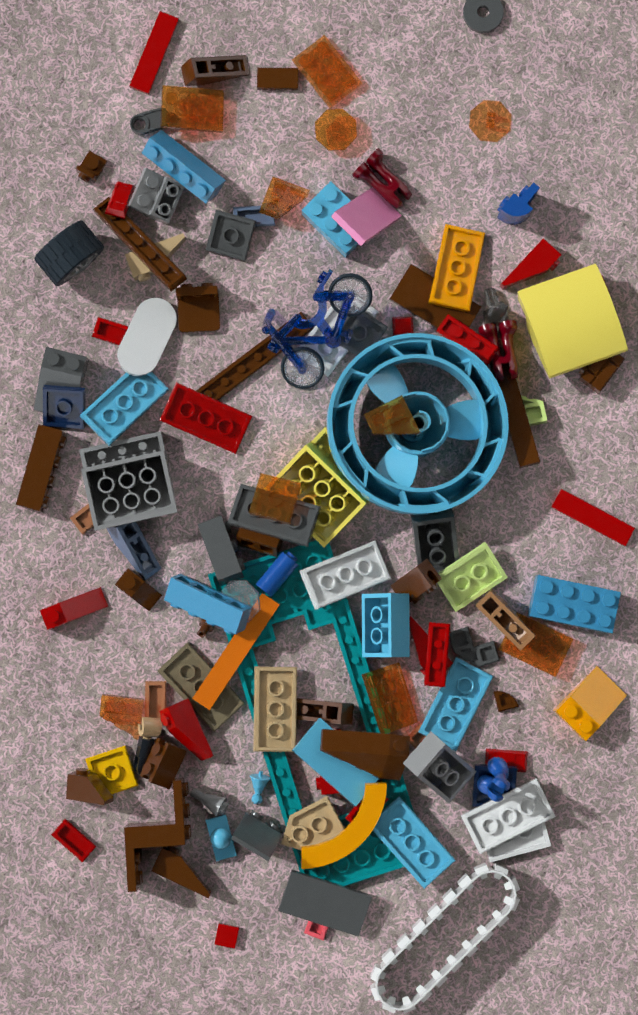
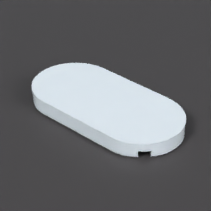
(146, 336)

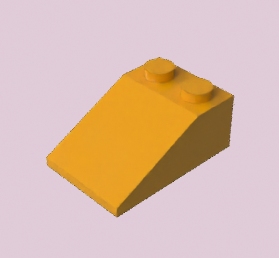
(590, 703)

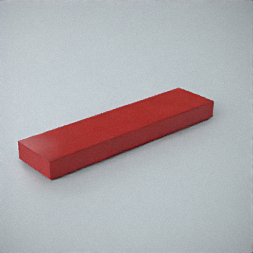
(154, 52)
(593, 517)

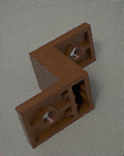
(156, 834)

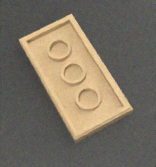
(275, 709)

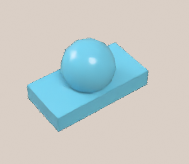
(221, 837)

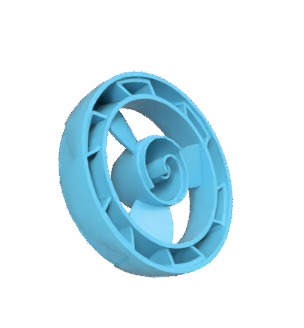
(474, 419)

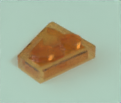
(282, 198)
(392, 418)
(123, 712)

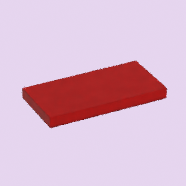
(205, 418)

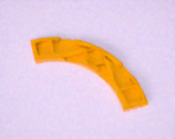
(352, 835)

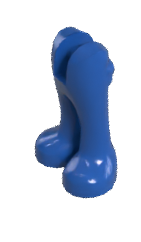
(495, 785)

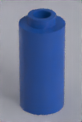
(277, 573)

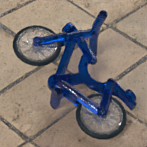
(303, 366)

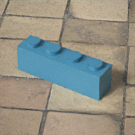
(183, 166)
(207, 604)

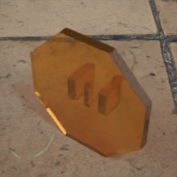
(490, 120)
(335, 129)

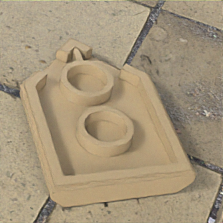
(312, 825)

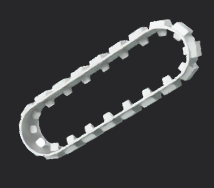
(454, 962)

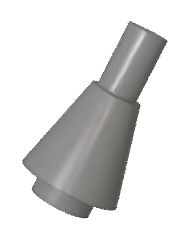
(216, 804)

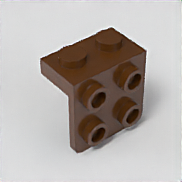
(198, 308)

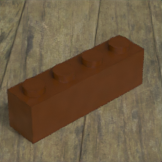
(40, 468)

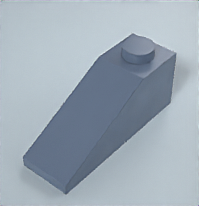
(135, 548)

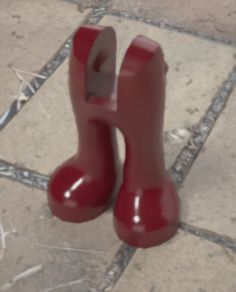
(376, 163)
(506, 331)

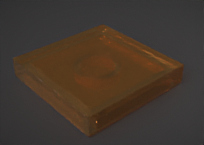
(275, 498)

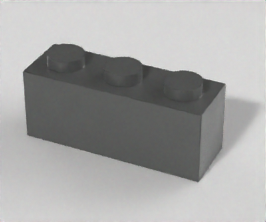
(221, 550)

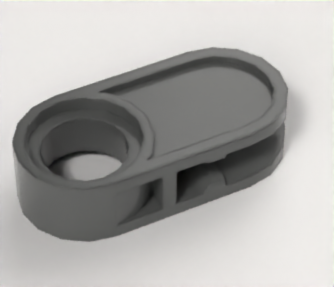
(152, 119)

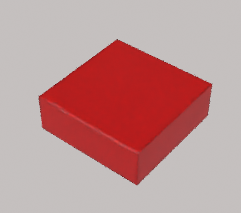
(226, 935)

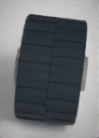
(69, 253)

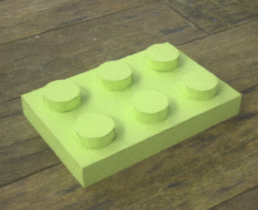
(470, 576)

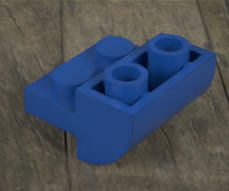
(517, 209)

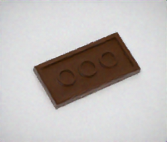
(414, 295)

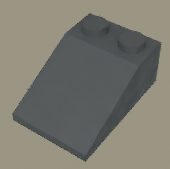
(60, 369)
(435, 538)
(257, 835)

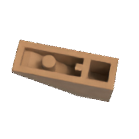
(505, 619)

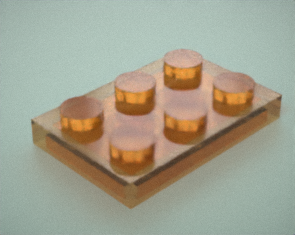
(327, 71)
(192, 109)
(544, 651)
(390, 698)

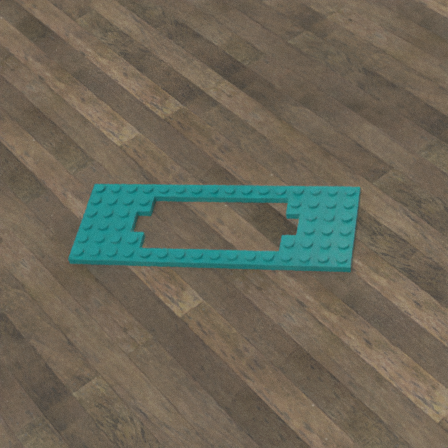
(372, 855)

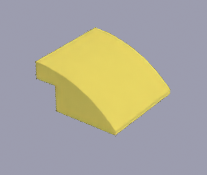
(572, 321)
(324, 486)

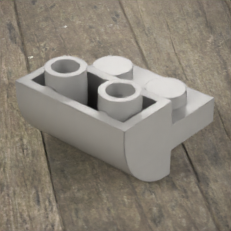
(156, 196)

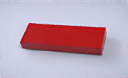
(463, 335)
(437, 654)

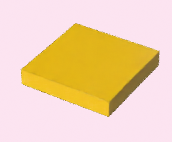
(114, 769)

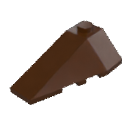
(368, 751)

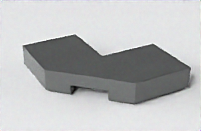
(479, 655)

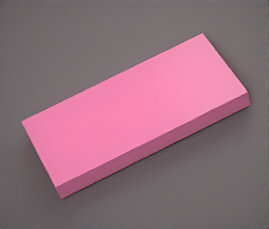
(366, 216)

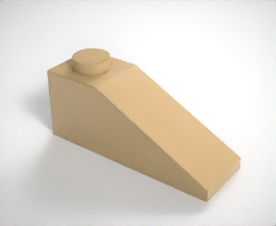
(167, 246)

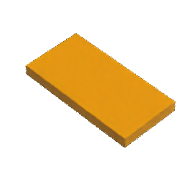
(457, 268)

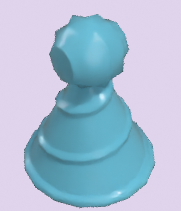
(259, 782)

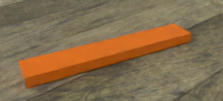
(234, 654)

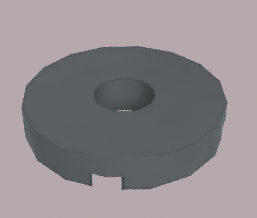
(483, 24)

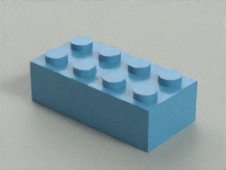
(574, 604)

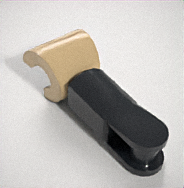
(149, 728)

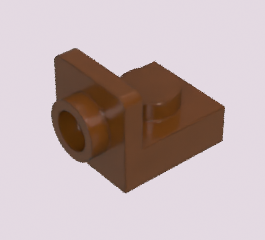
(91, 167)

